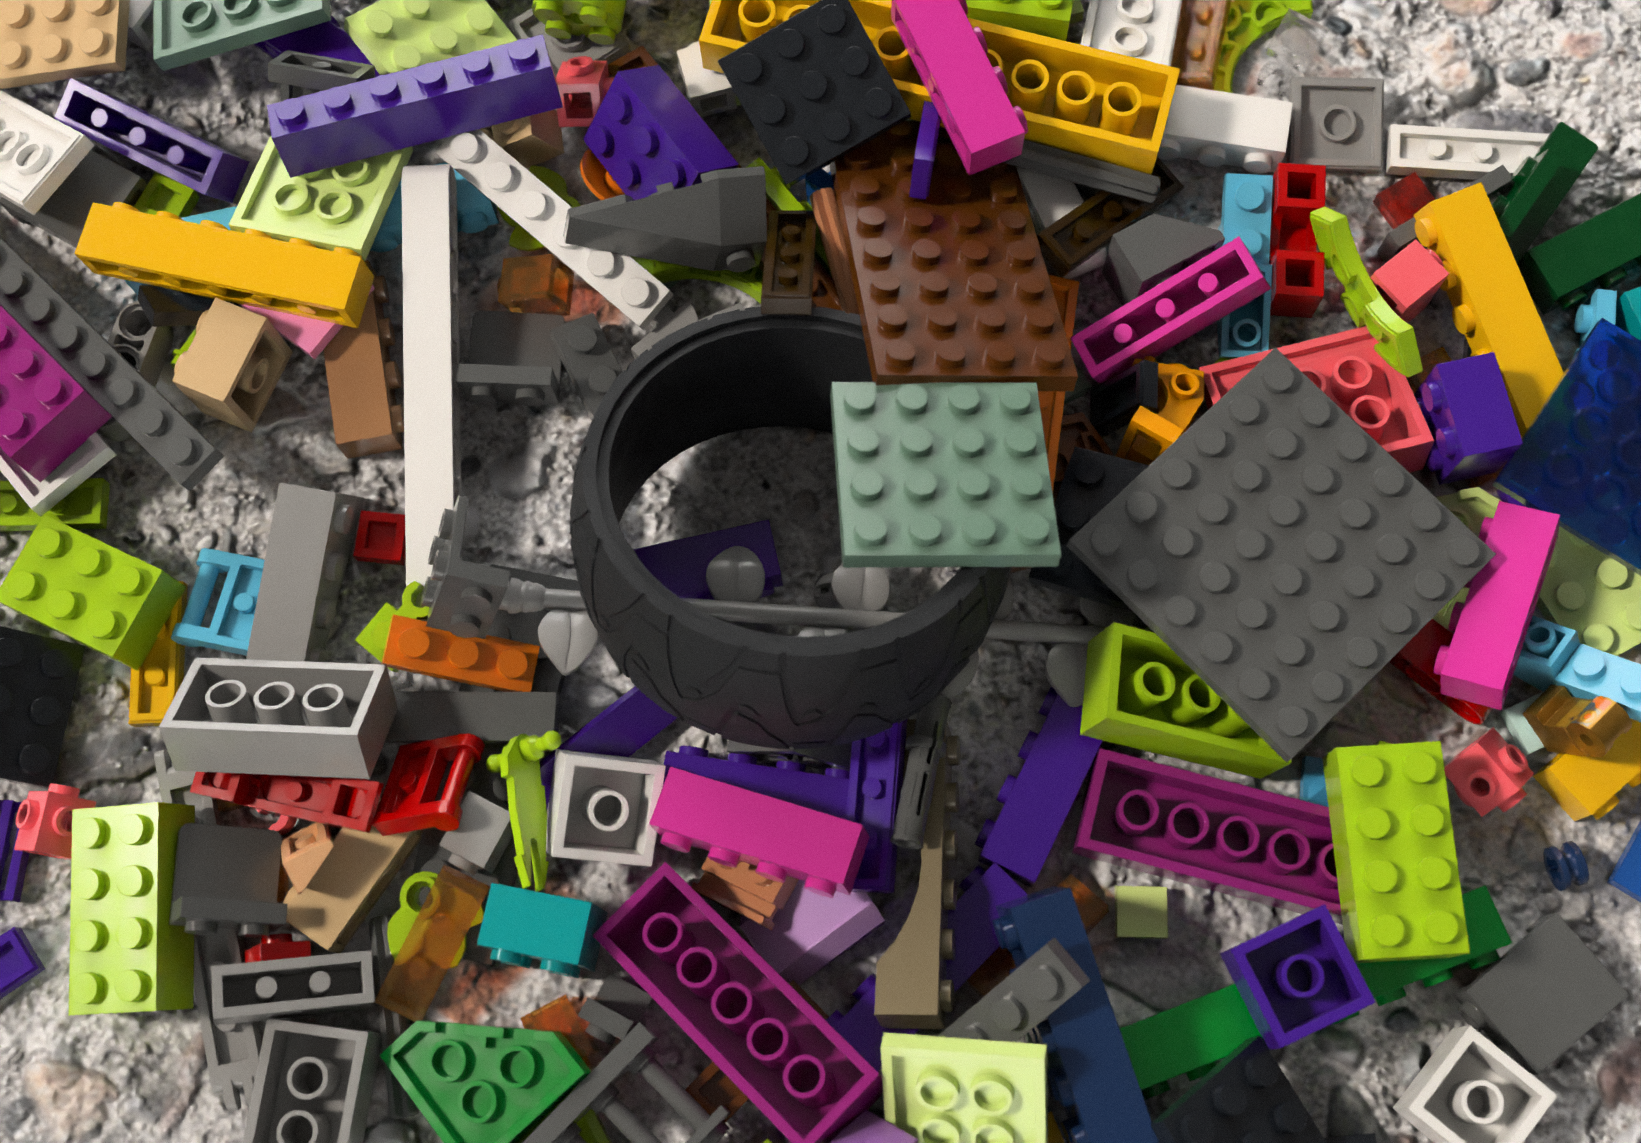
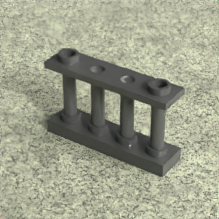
(600, 1094)

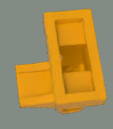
(1178, 403)

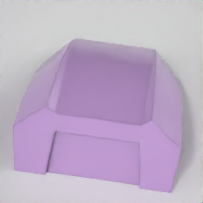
(813, 931)

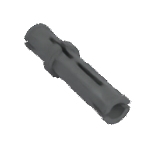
(916, 794)

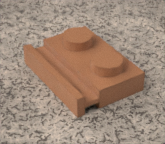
(744, 891)

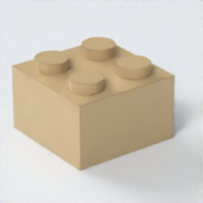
(232, 364)

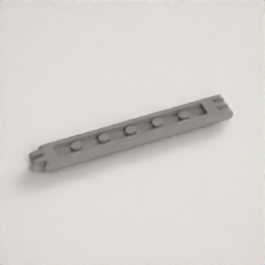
(229, 1048)

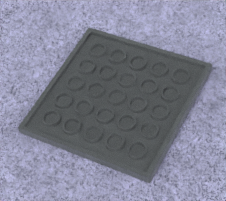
(1280, 553)

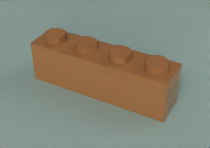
(365, 381)

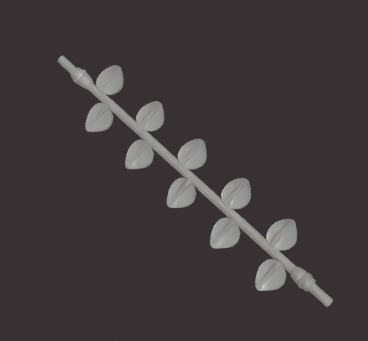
(738, 582)

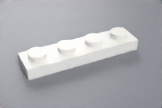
(1456, 151)

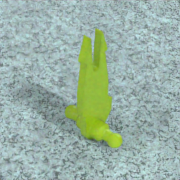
(527, 801)

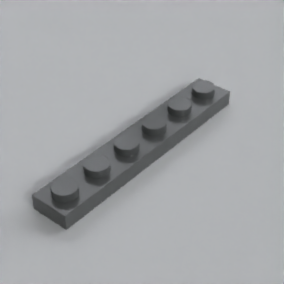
(1018, 1001)

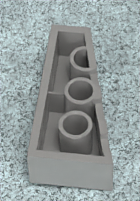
(303, 573)

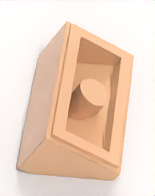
(305, 852)

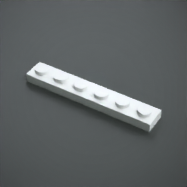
(544, 217)

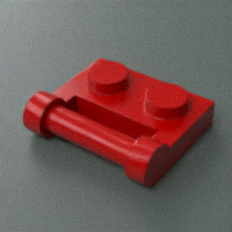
(415, 780)

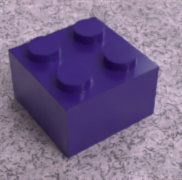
(1468, 418)
(1297, 978)

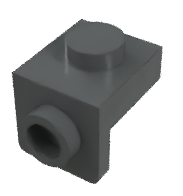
(615, 1009)

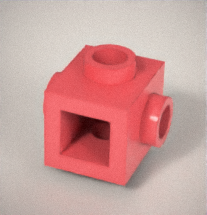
(582, 90)
(1489, 773)
(47, 821)

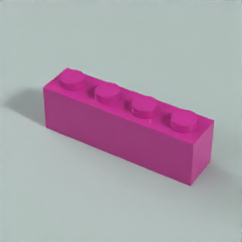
(961, 81)
(1171, 311)
(1498, 606)
(760, 832)

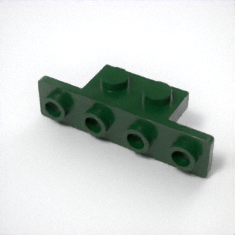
(1541, 186)

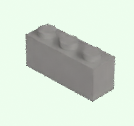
(292, 987)

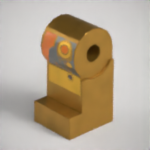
(1575, 723)

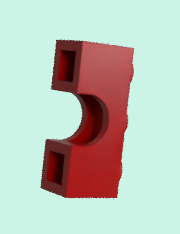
(1293, 247)

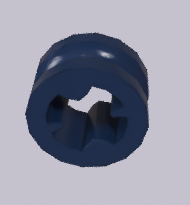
(1566, 866)

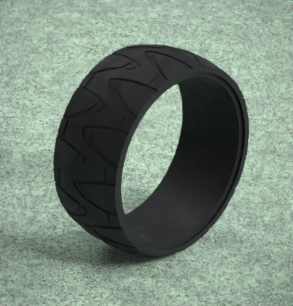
(715, 675)

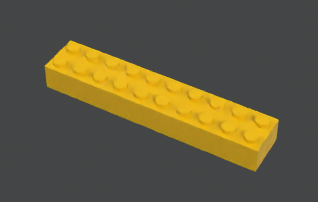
(1068, 91)

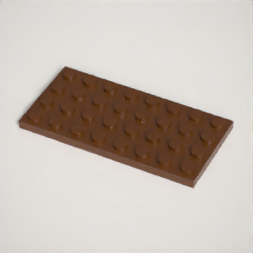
(951, 278)

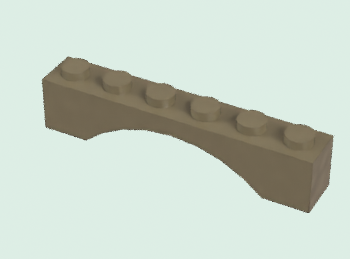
(912, 972)

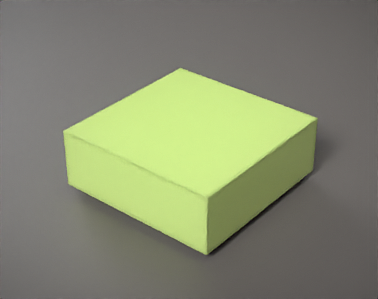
(1141, 912)

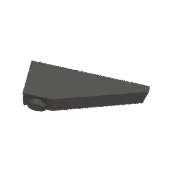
(696, 226)

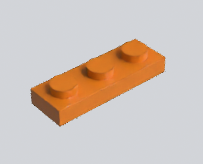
(474, 661)

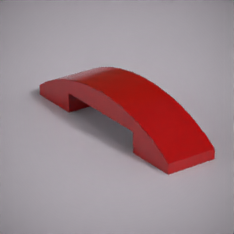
(322, 800)

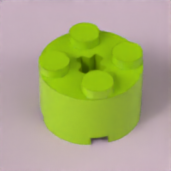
(595, 18)

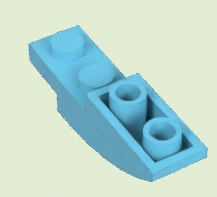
(1247, 215)
(1558, 658)

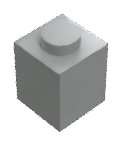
(480, 836)

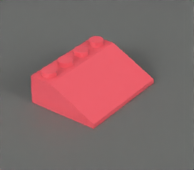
(1355, 380)

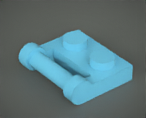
(236, 606)

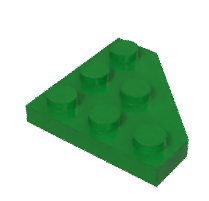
(483, 1078)

